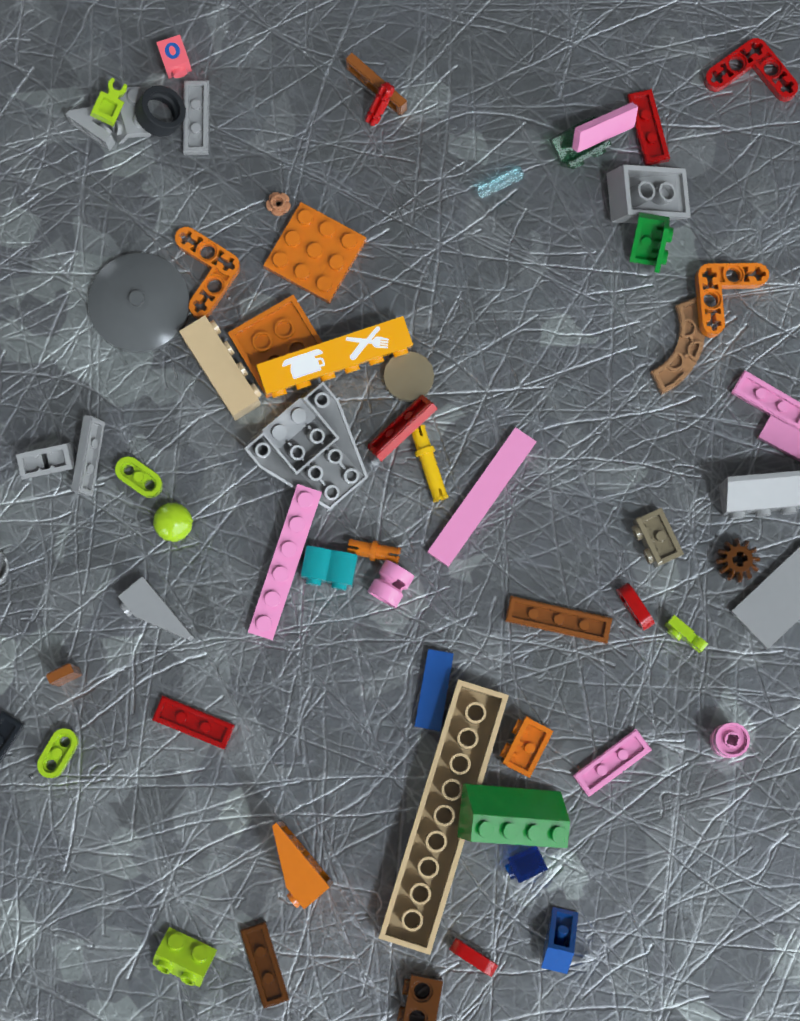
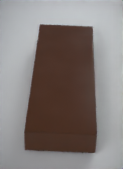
(264, 964)

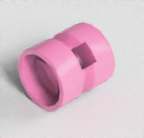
(391, 583)
(729, 740)

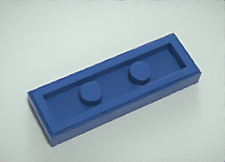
(434, 690)

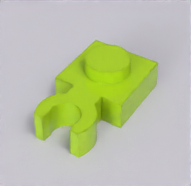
(108, 105)
(679, 630)

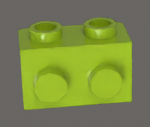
(183, 957)

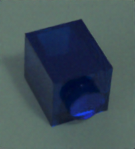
(525, 864)

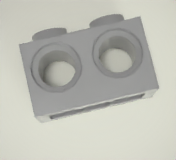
(46, 461)

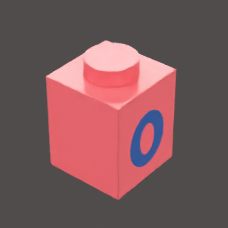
(174, 57)

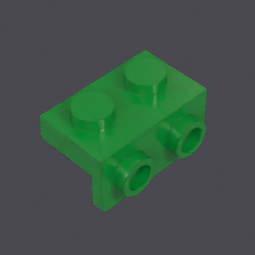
(650, 240)

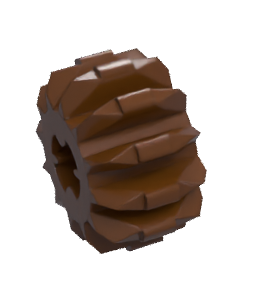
(744, 568)

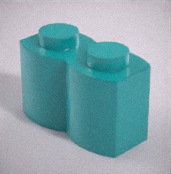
(329, 567)

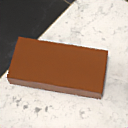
(63, 674)

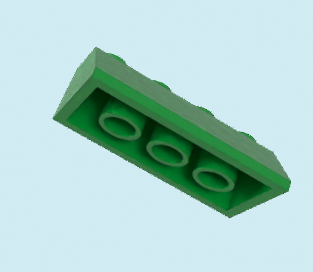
(513, 816)

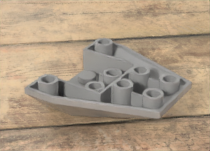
(311, 447)

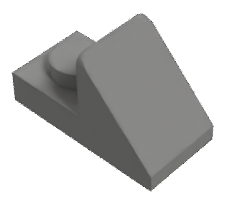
(90, 126)

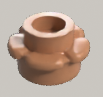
(279, 210)

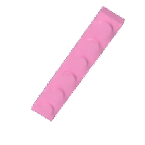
(284, 562)

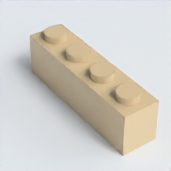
(220, 368)

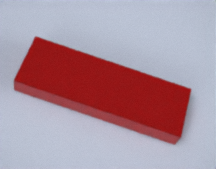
(649, 128)
(401, 427)
(193, 722)

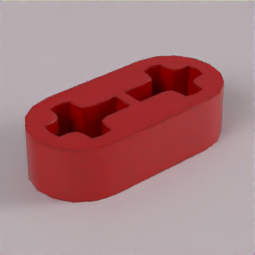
(635, 606)
(473, 957)

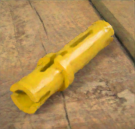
(429, 464)

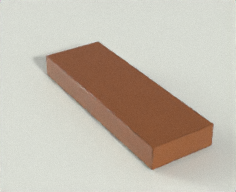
(373, 82)

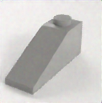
(149, 607)

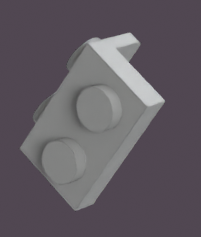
(126, 123)

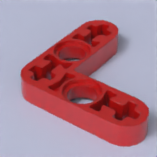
(756, 63)

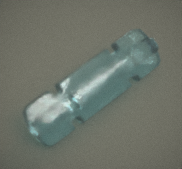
(500, 181)

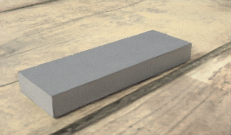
(197, 117)
(88, 456)

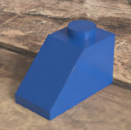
(560, 940)

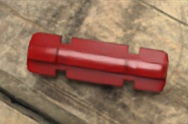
(379, 103)

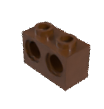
(427, 1004)

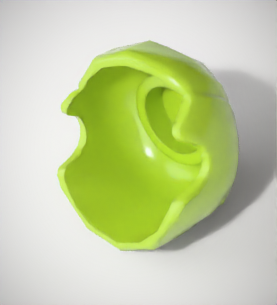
(172, 521)

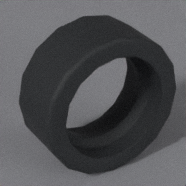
(169, 98)

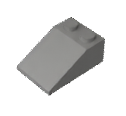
(649, 191)

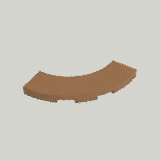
(686, 352)

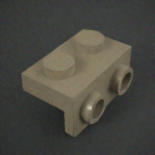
(657, 537)

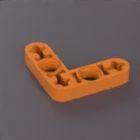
(216, 273)
(720, 282)

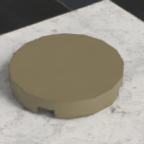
(408, 376)

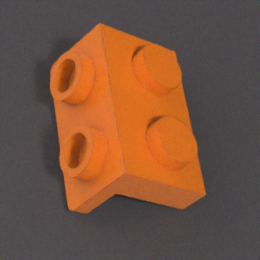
(526, 746)

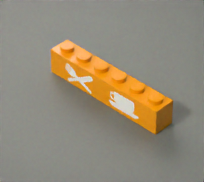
(334, 356)

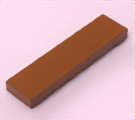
(558, 620)

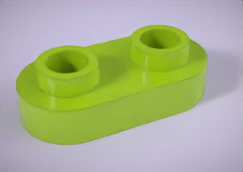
(139, 477)
(58, 753)

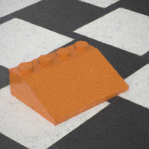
(300, 870)

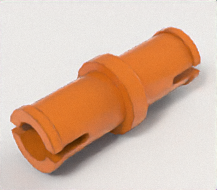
(374, 550)

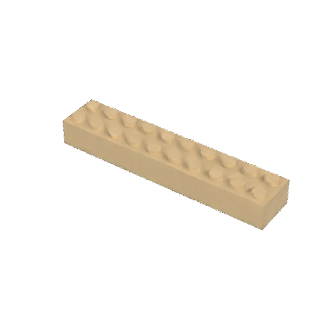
(433, 841)

